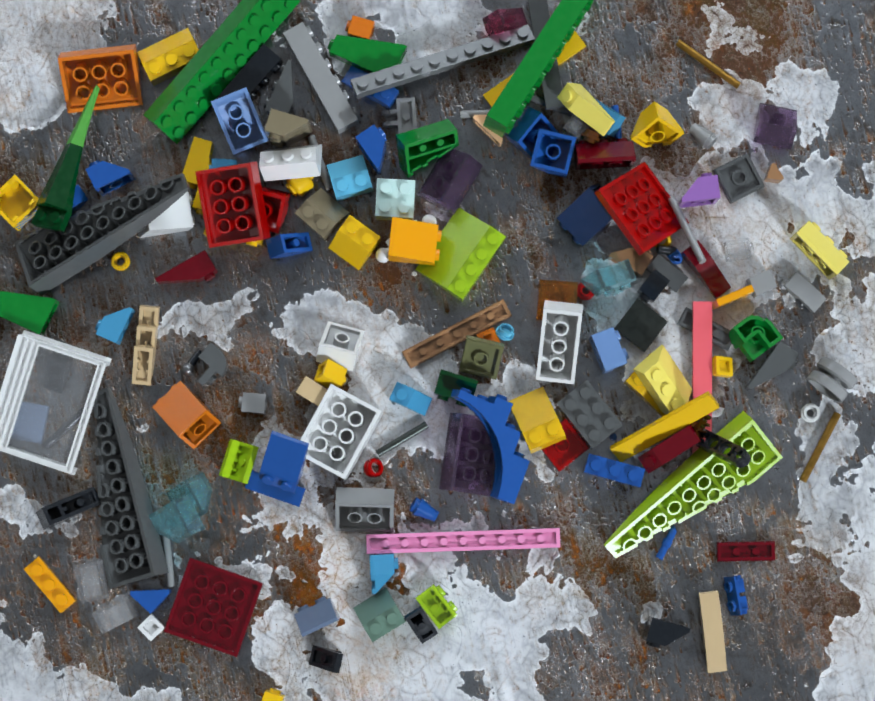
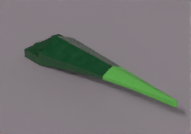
(58, 195)

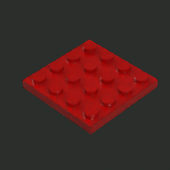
(640, 208)

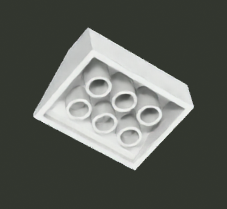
(340, 431)

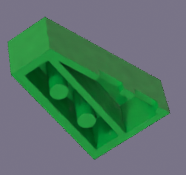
(424, 144)

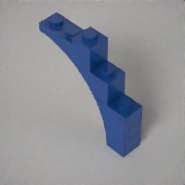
(509, 464)

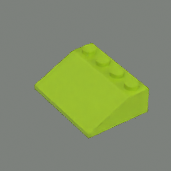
(464, 254)

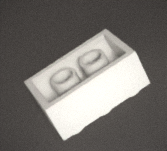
(291, 162)

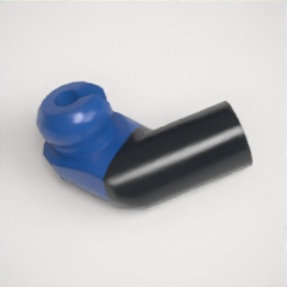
(671, 252)

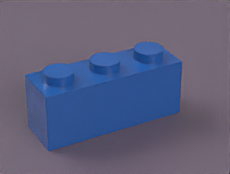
(613, 470)

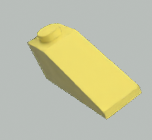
(585, 107)

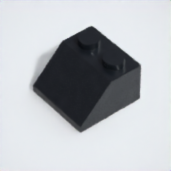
(662, 632)

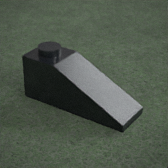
(68, 508)

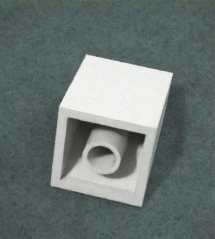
(173, 220)

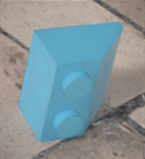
(350, 178)

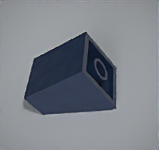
(585, 216)

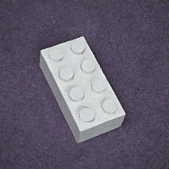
(559, 342)

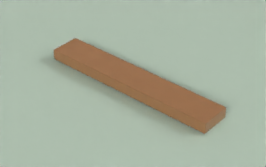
(456, 333)

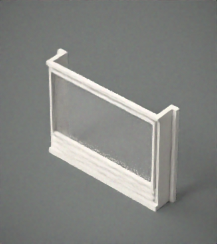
(48, 400)

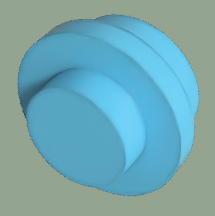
(505, 332)

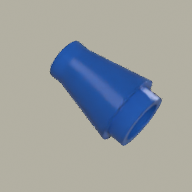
(422, 509)

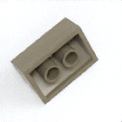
(286, 129)

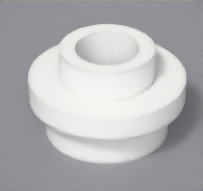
(816, 413)

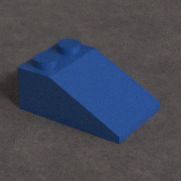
(283, 462)

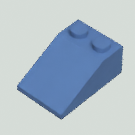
(239, 121)

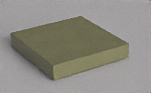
(481, 357)

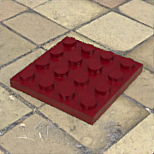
(213, 607)

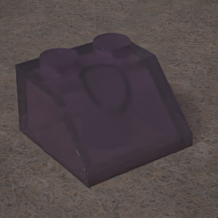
(775, 126)

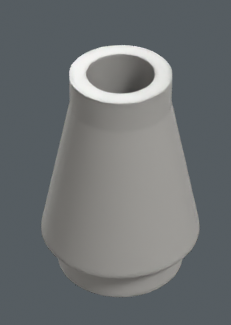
(703, 136)

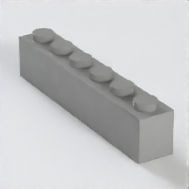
(320, 77)

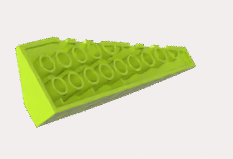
(696, 484)

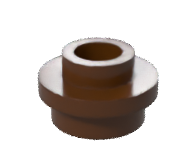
(590, 136)

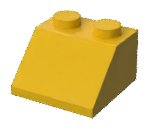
(354, 242)

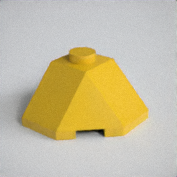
(656, 126)

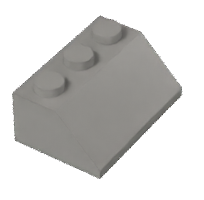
(364, 509)

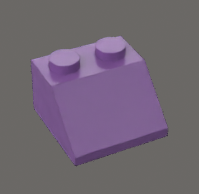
(702, 192)

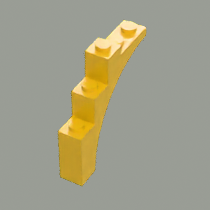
(197, 160)

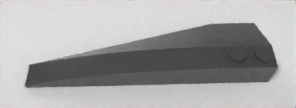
(55, 255)
(129, 539)

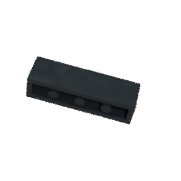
(255, 73)

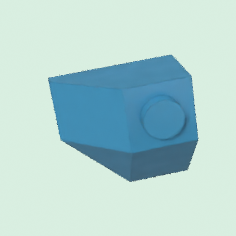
(382, 569)

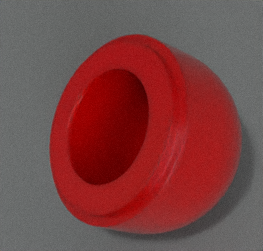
(368, 469)

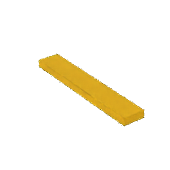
(570, 49)
(664, 426)

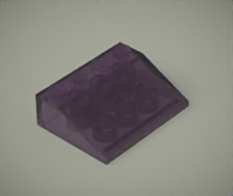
(467, 457)

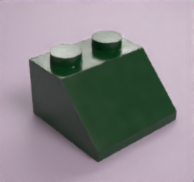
(448, 381)

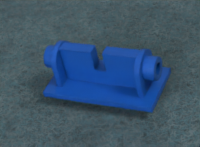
(736, 604)

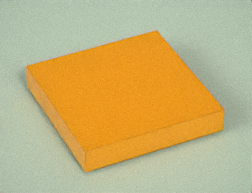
(731, 297)

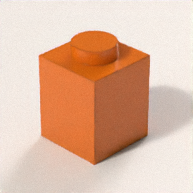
(360, 27)

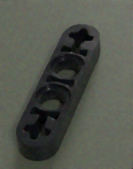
(721, 446)

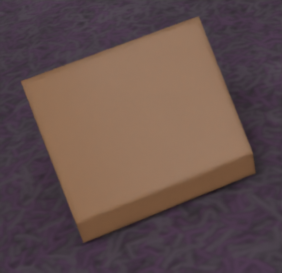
(773, 174)

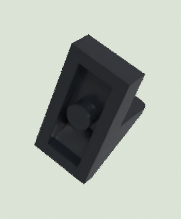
(421, 624)
(326, 659)

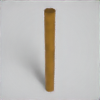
(707, 63)
(820, 446)

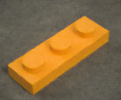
(50, 584)

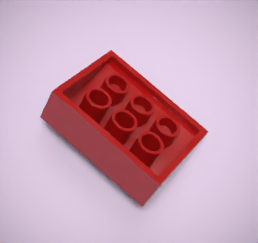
(232, 204)

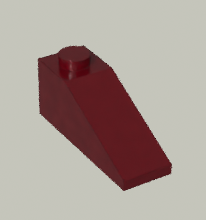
(192, 270)
(707, 272)
(669, 449)

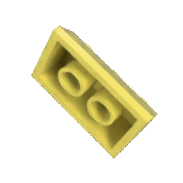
(820, 249)
(663, 380)

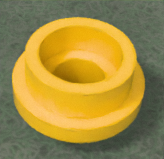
(114, 261)

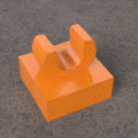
(489, 335)

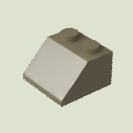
(321, 213)

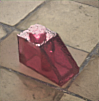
(504, 20)

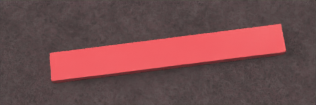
(701, 352)

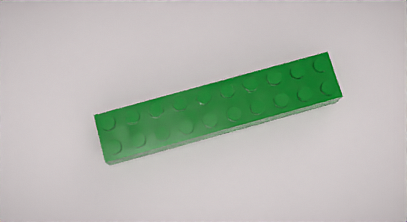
(216, 65)
(532, 68)

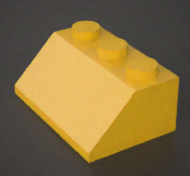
(168, 56)

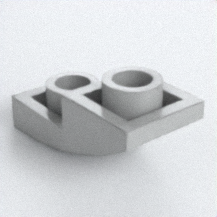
(804, 291)

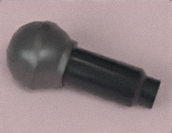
(188, 367)

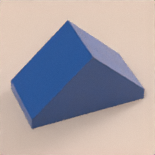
(150, 599)

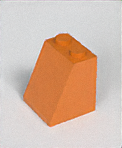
(186, 415)

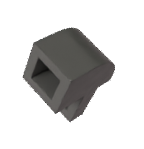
(218, 364)

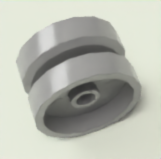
(832, 379)

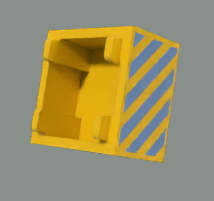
(17, 202)

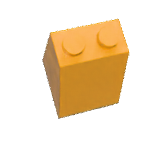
(414, 242)

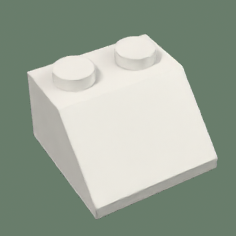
(340, 345)

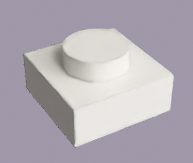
(151, 627)

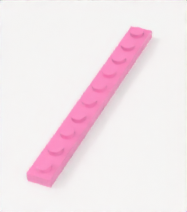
(463, 541)

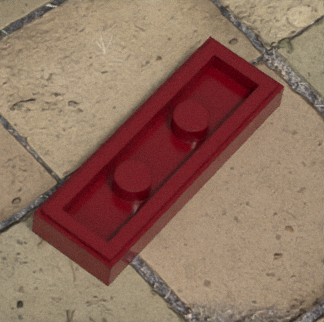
(745, 551)

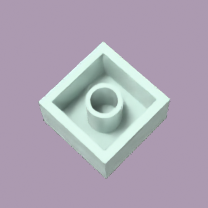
(395, 199)

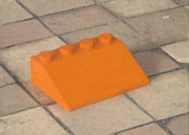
(110, 68)

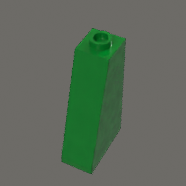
(366, 53)
(28, 310)

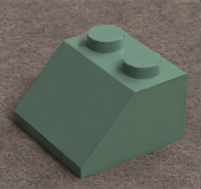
(379, 614)

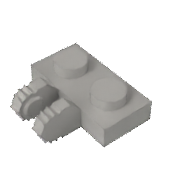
(405, 115)

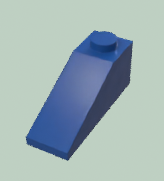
(383, 98)

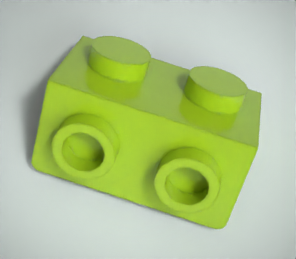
(238, 461)
(436, 605)

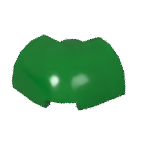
(754, 336)

